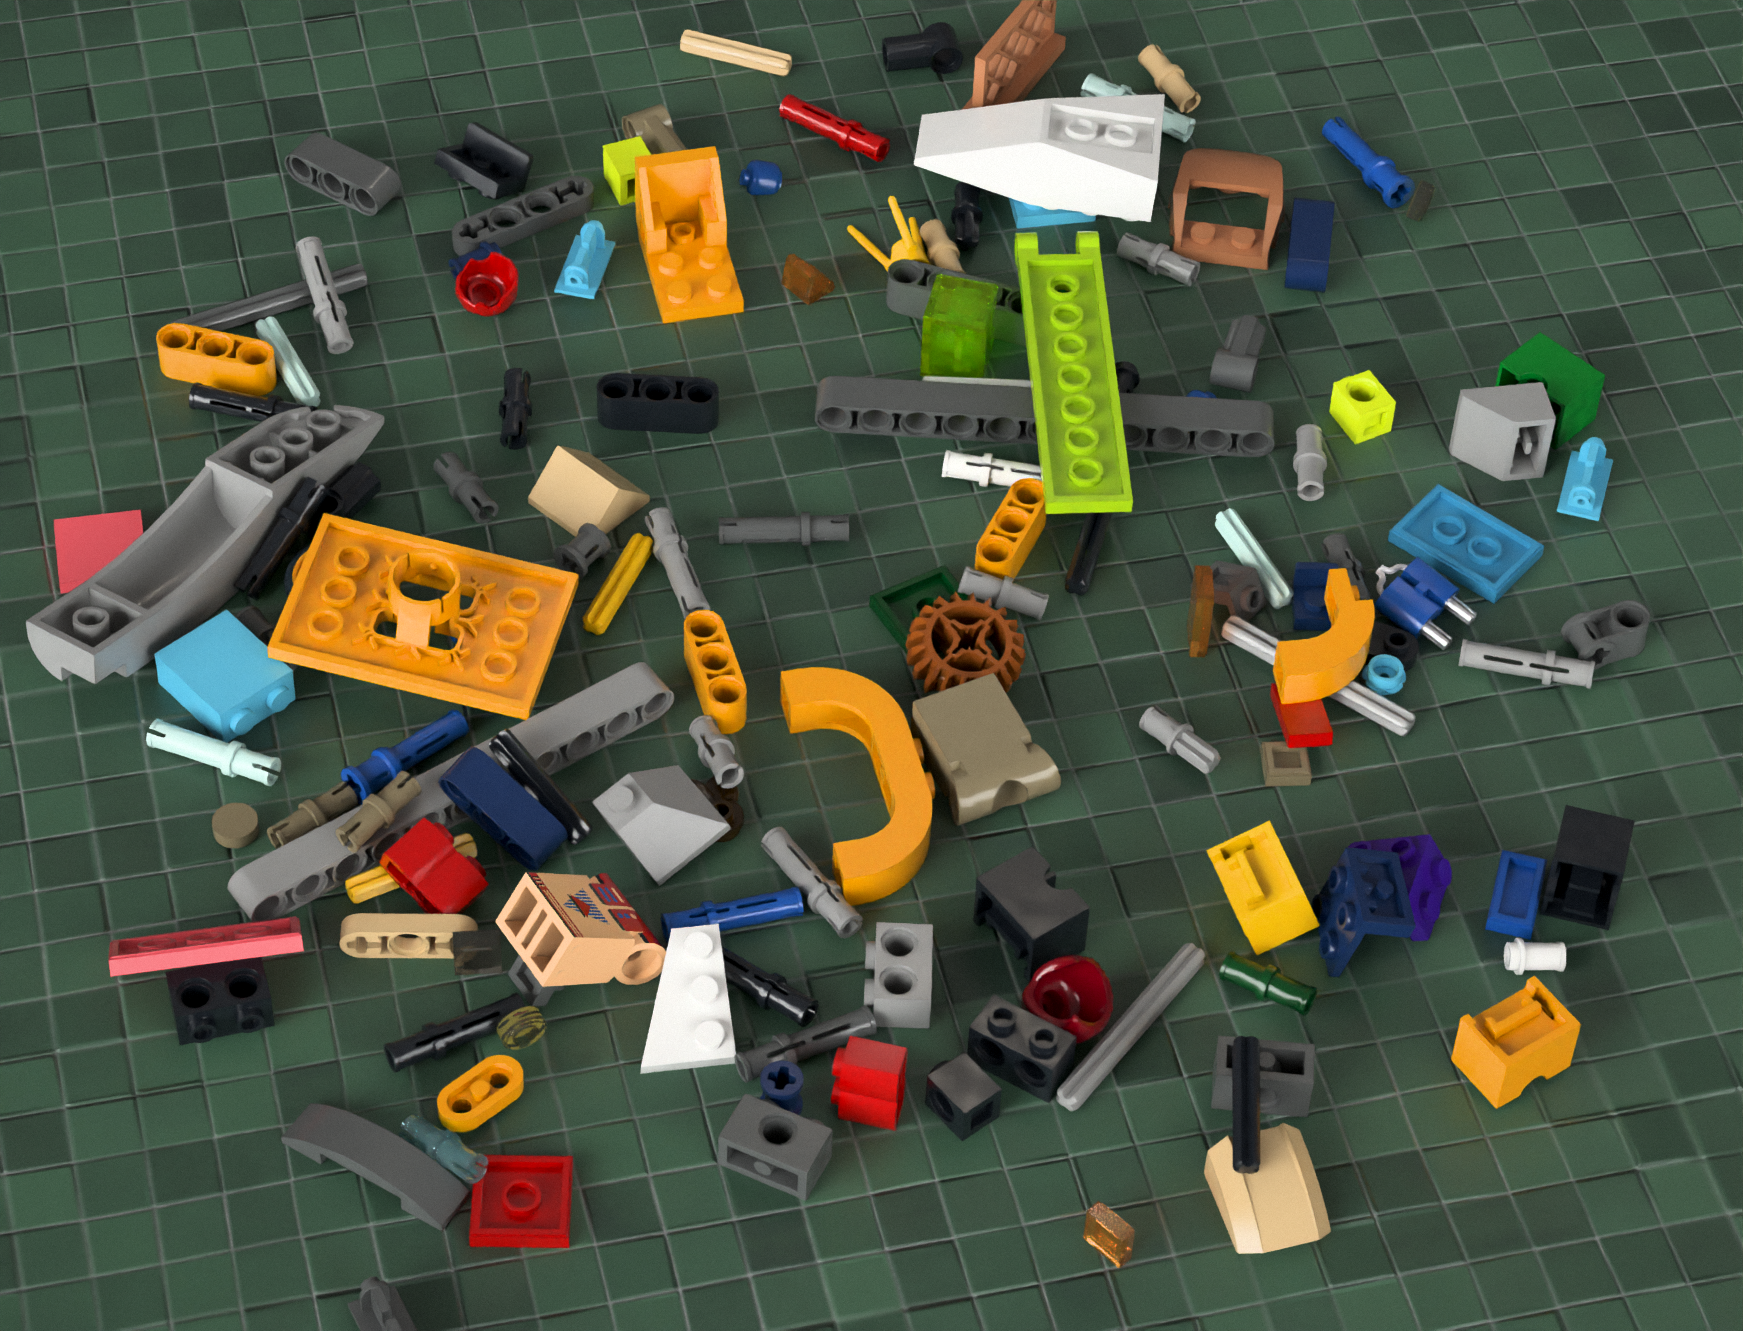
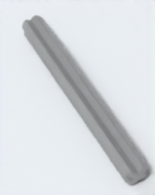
(1353, 695)
(1130, 1027)

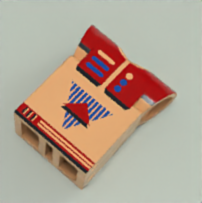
(579, 931)

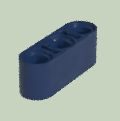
(1309, 244)
(503, 808)

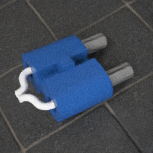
(1418, 599)

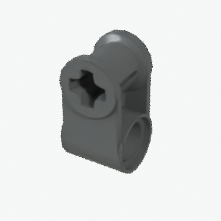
(1610, 632)

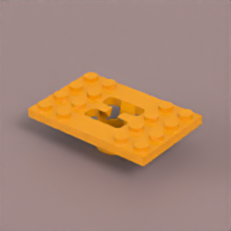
(354, 585)

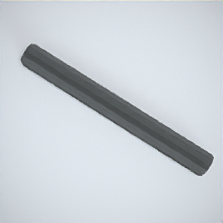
(272, 301)

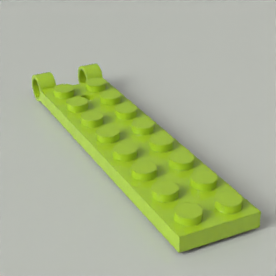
(1073, 378)

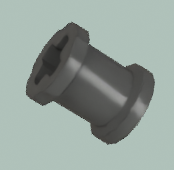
(582, 550)

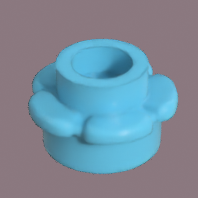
(1384, 674)

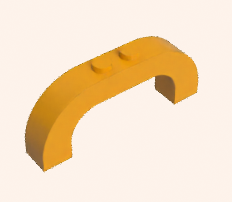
(853, 704)

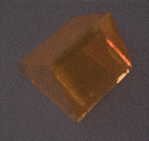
(805, 280)

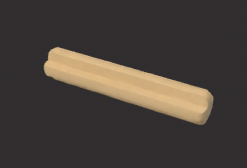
(736, 52)

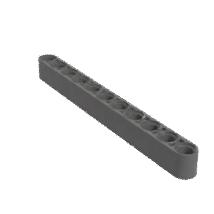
(1007, 416)

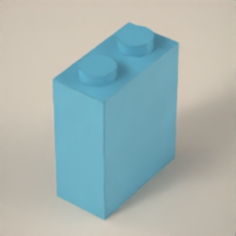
(225, 677)

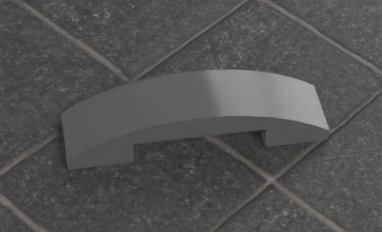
(380, 1157)

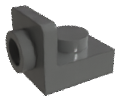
(1238, 589)

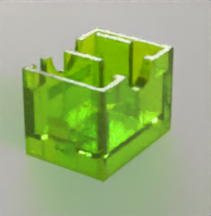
(958, 328)

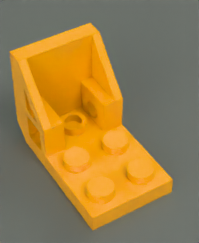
(685, 234)

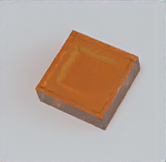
(1109, 1234)

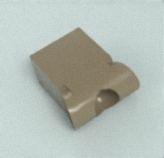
(980, 749)

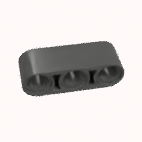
(343, 174)

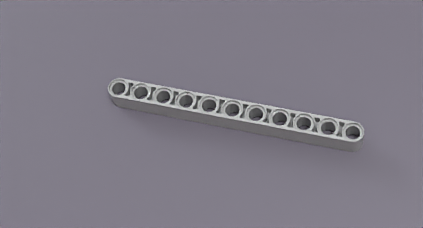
(553, 737)

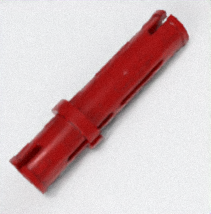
(848, 134)

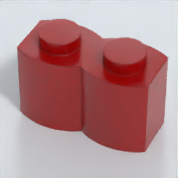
(433, 870)
(870, 1082)

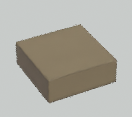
(1285, 765)

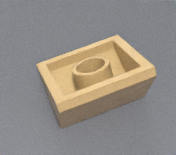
(584, 490)

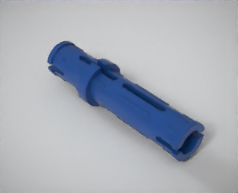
(737, 913)

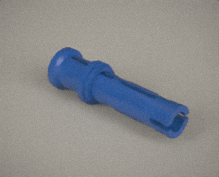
(1376, 170)
(388, 762)

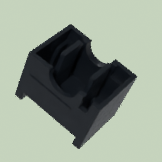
(1587, 867)
(1029, 910)

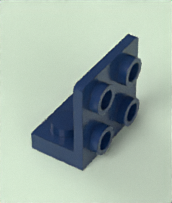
(1360, 898)

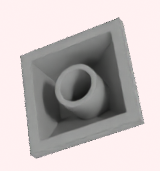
(661, 819)

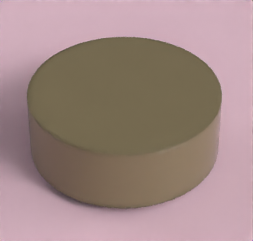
(235, 825)

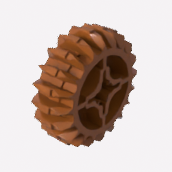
(964, 626)

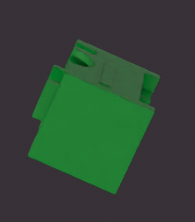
(1569, 382)

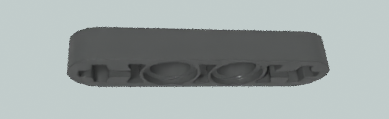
(565, 198)

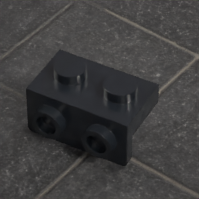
(487, 162)

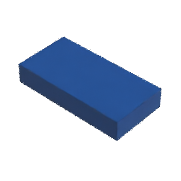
(1516, 894)

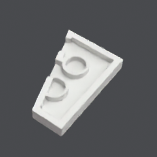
(691, 1006)

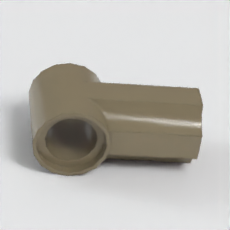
(654, 128)

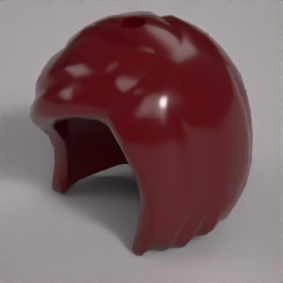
(1071, 995)

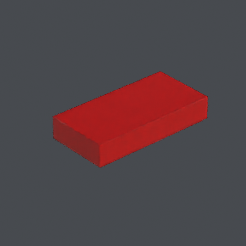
(1302, 723)

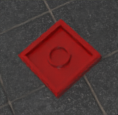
(523, 1202)

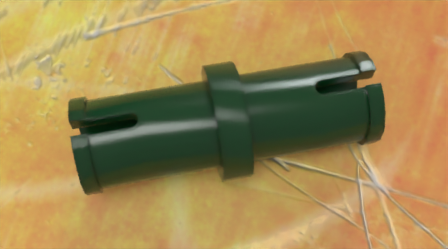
(1268, 983)

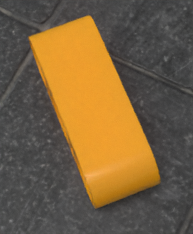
(216, 359)
(1012, 530)
(715, 670)

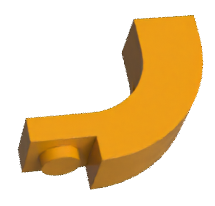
(1329, 662)

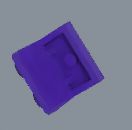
(1424, 874)

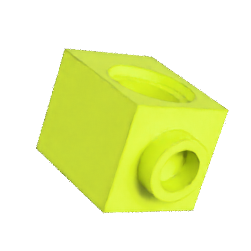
(1362, 407)

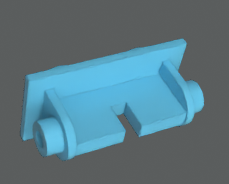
(585, 262)
(1586, 481)

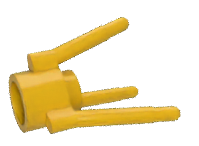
(906, 248)

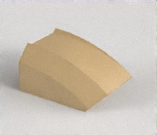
(1276, 1204)

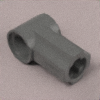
(1238, 360)

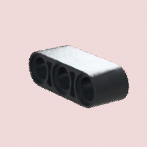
(657, 403)

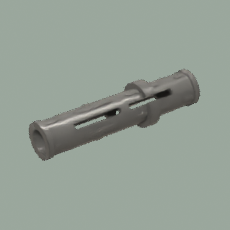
(776, 529)
(855, 1023)

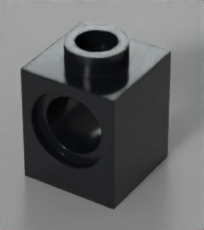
(962, 1095)

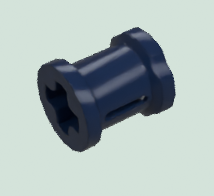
(782, 1084)

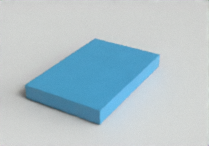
(1466, 543)

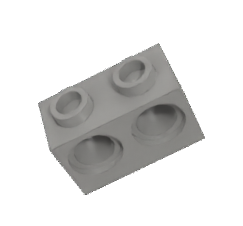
(901, 975)

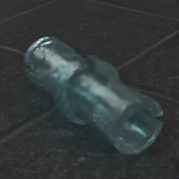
(444, 1148)

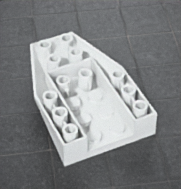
(1054, 152)

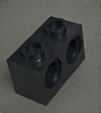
(219, 999)
(1021, 1048)

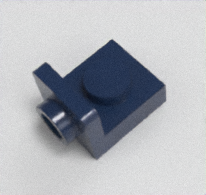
(1308, 599)

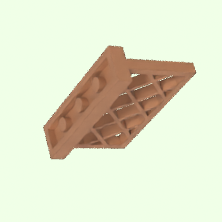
(1017, 55)

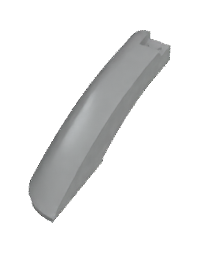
(198, 546)

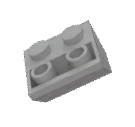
(1504, 430)

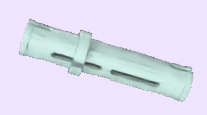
(1173, 123)
(229, 757)

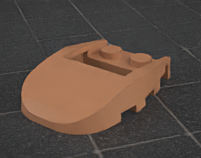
(1231, 174)

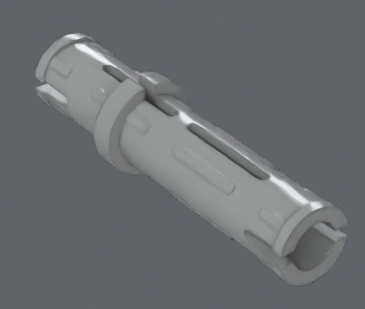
(328, 308)
(672, 551)
(1579, 672)
(822, 894)

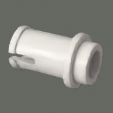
(1534, 956)

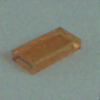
(1200, 611)

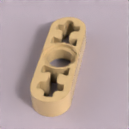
(378, 935)

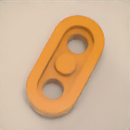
(476, 1093)

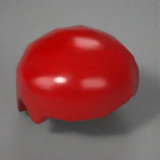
(488, 285)

